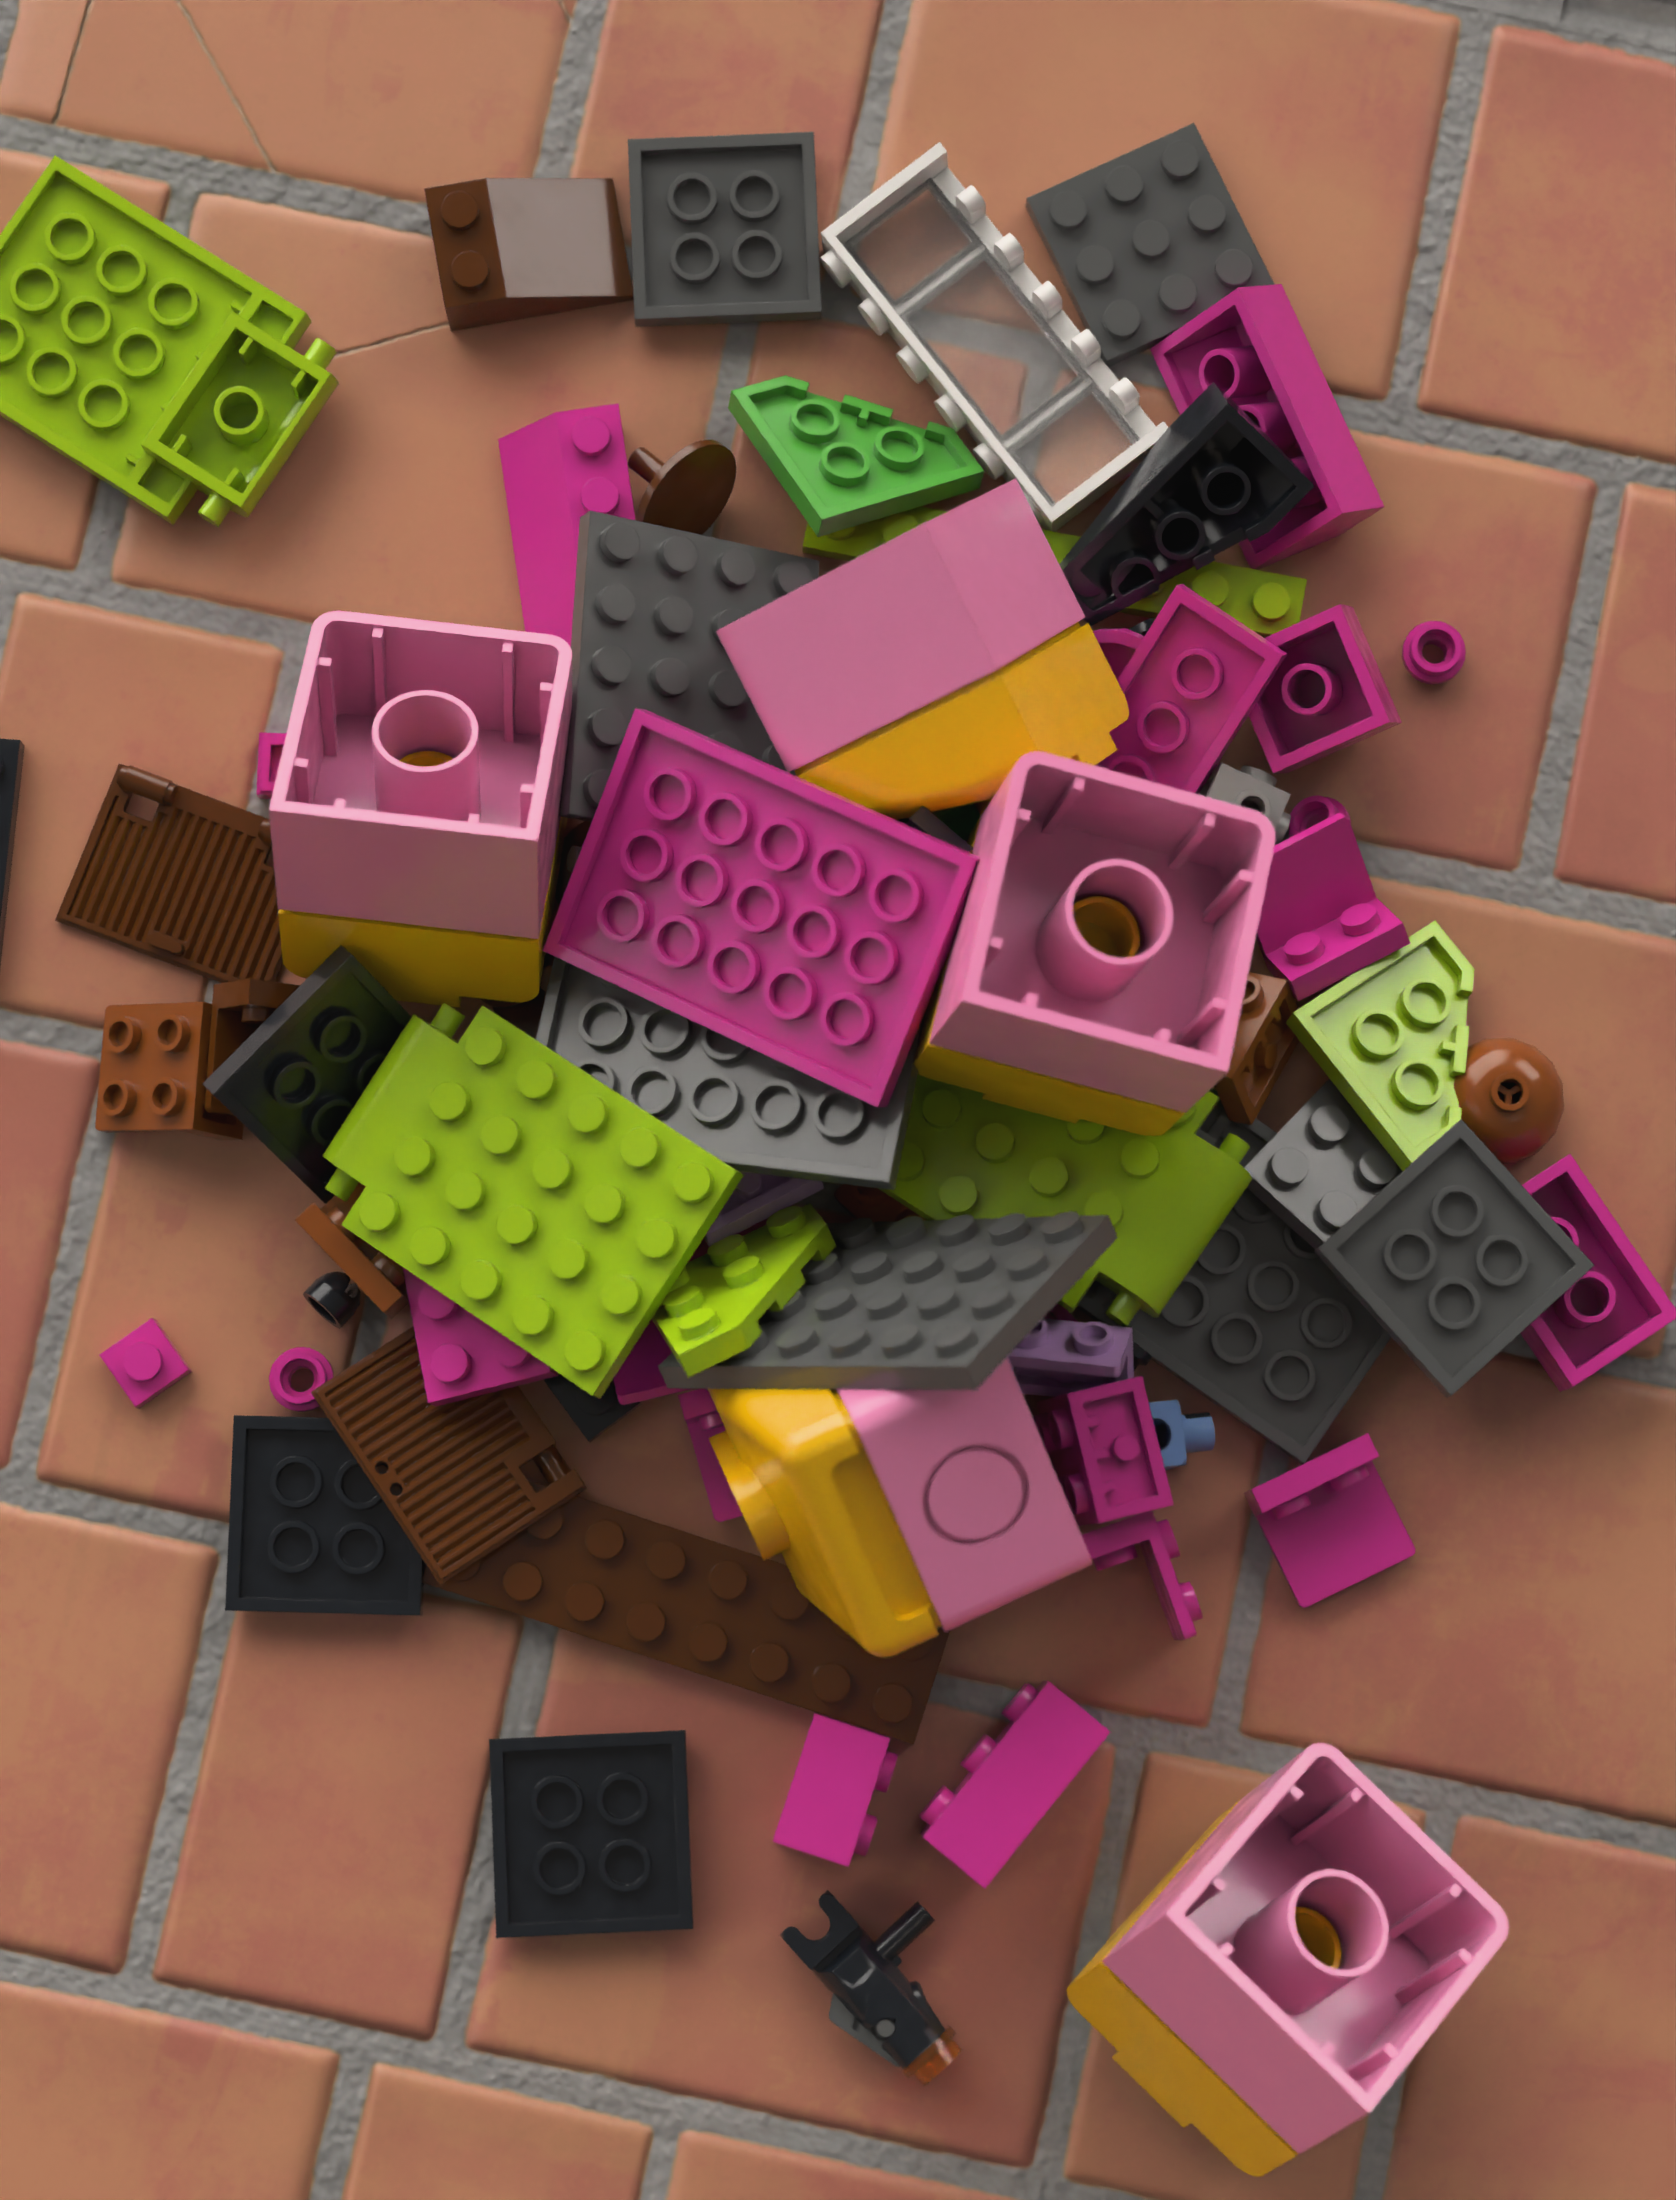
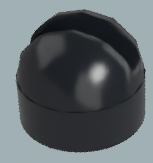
(334, 1297)

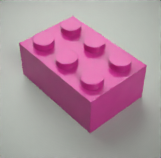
(1610, 1304)
(1011, 1780)

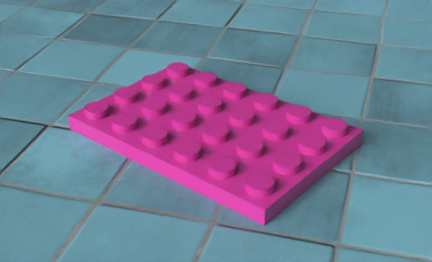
(762, 907)

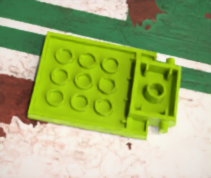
(149, 352)
(1003, 1160)
(525, 1190)

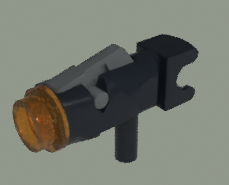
(872, 1994)

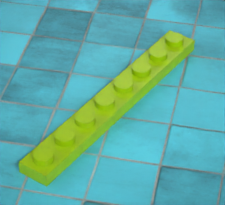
(1252, 596)

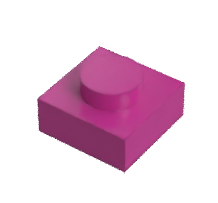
(145, 1363)

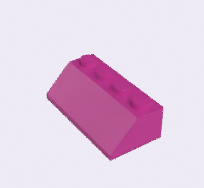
(1266, 366)
(551, 479)

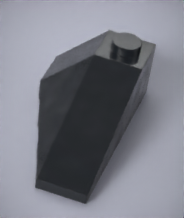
(1188, 499)

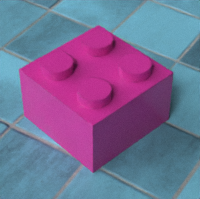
(1322, 692)
(833, 1791)

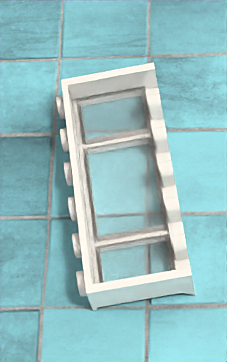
(989, 340)

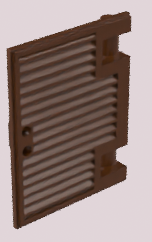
(179, 881)
(449, 1459)

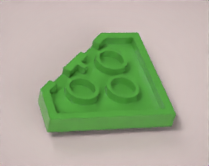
(850, 457)

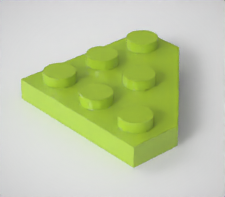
(1397, 1040)
(728, 1289)

